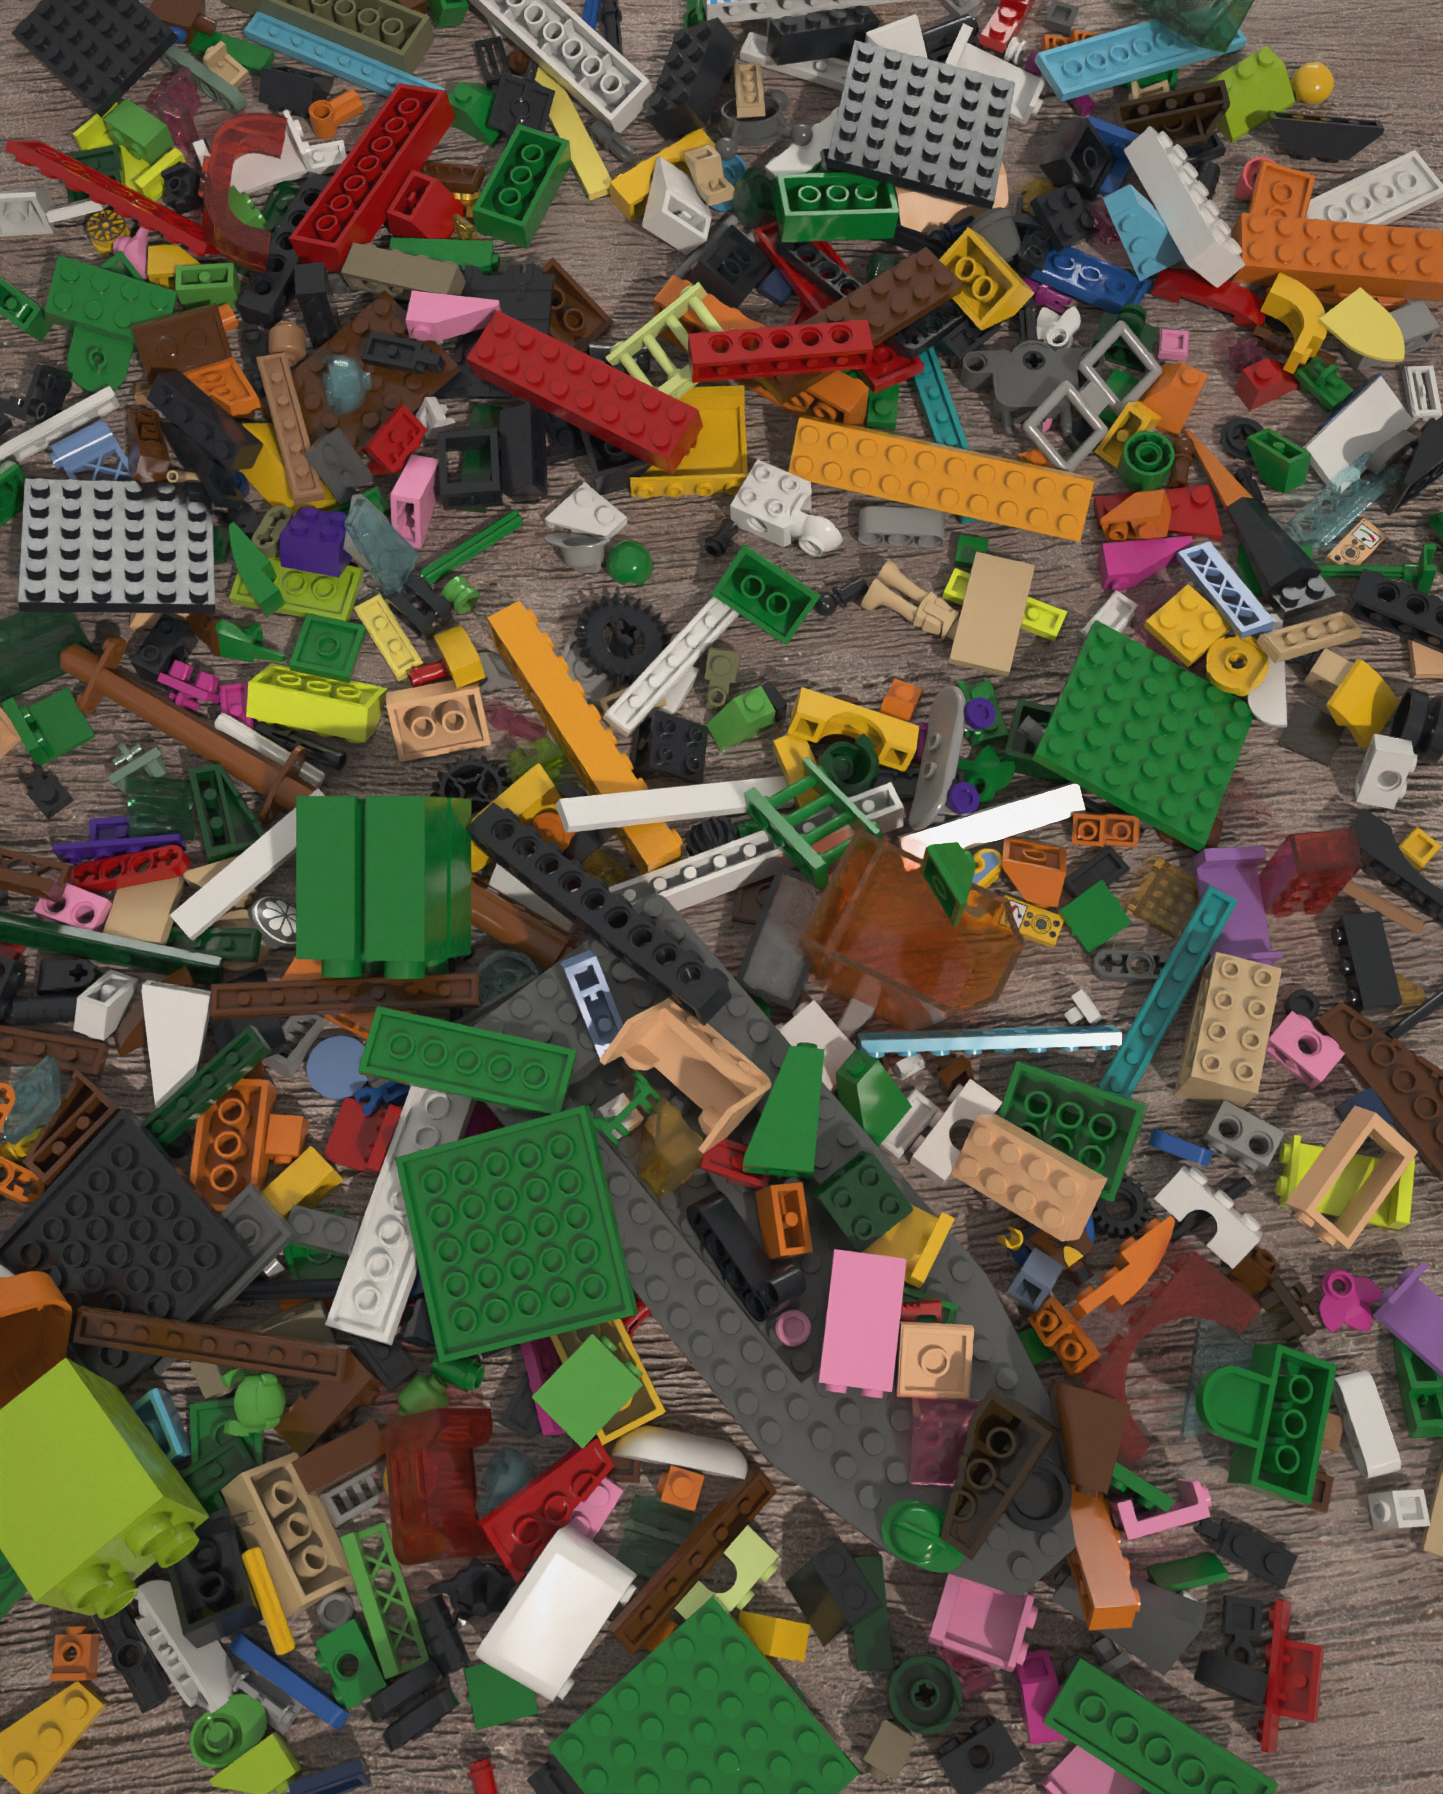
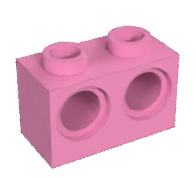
(78, 906)

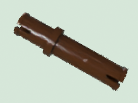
(1284, 345)

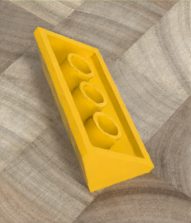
(270, 477)

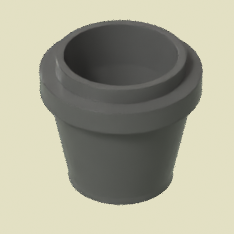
(1000, 232)

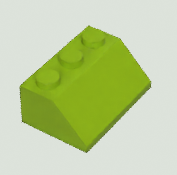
(1253, 89)

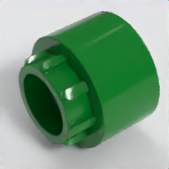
(1146, 461)

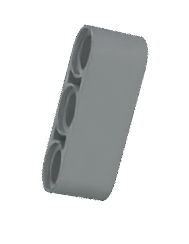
(901, 527)

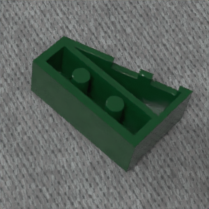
(223, 817)

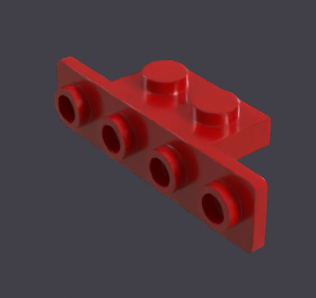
(1293, 1678)

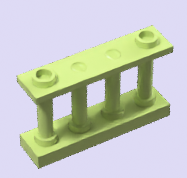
(678, 379)

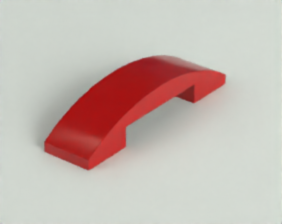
(1229, 297)

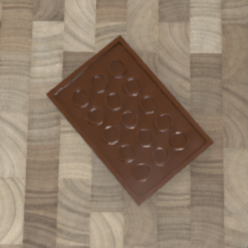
(388, 385)

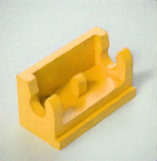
(303, 1183)

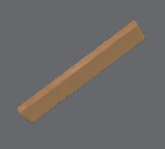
(289, 427)

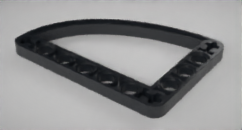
(914, 338)

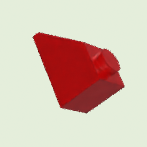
(1264, 383)

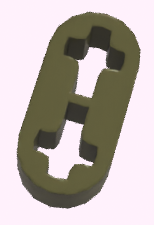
(269, 530)

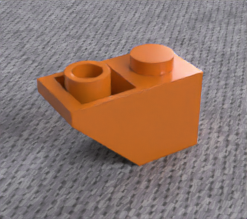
(1138, 517)

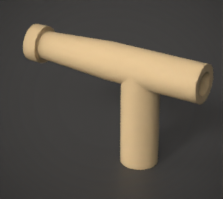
(177, 476)

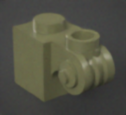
(721, 670)

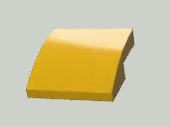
(1362, 703)

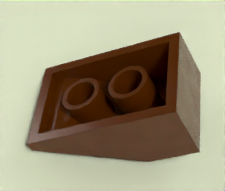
(573, 312)

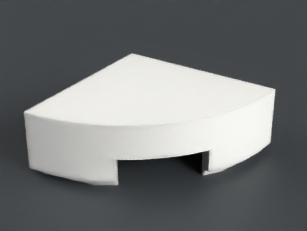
(909, 1066)

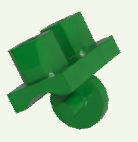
(1323, 383)

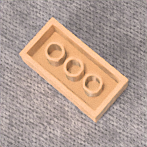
(1028, 1177)

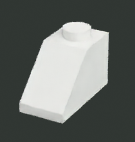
(104, 1004)

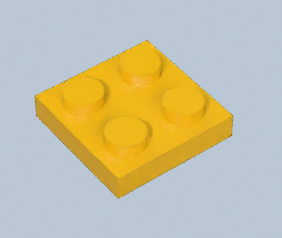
(1187, 625)

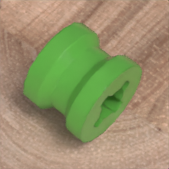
(460, 594)

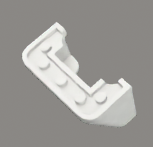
(557, 1613)

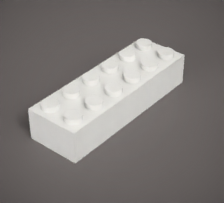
(1184, 206)

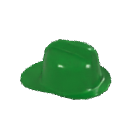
(914, 1534)

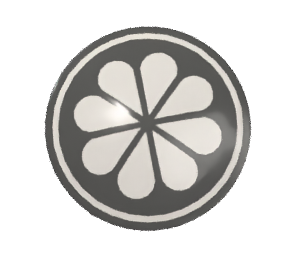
(275, 921)

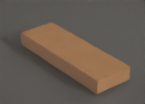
(1384, 906)

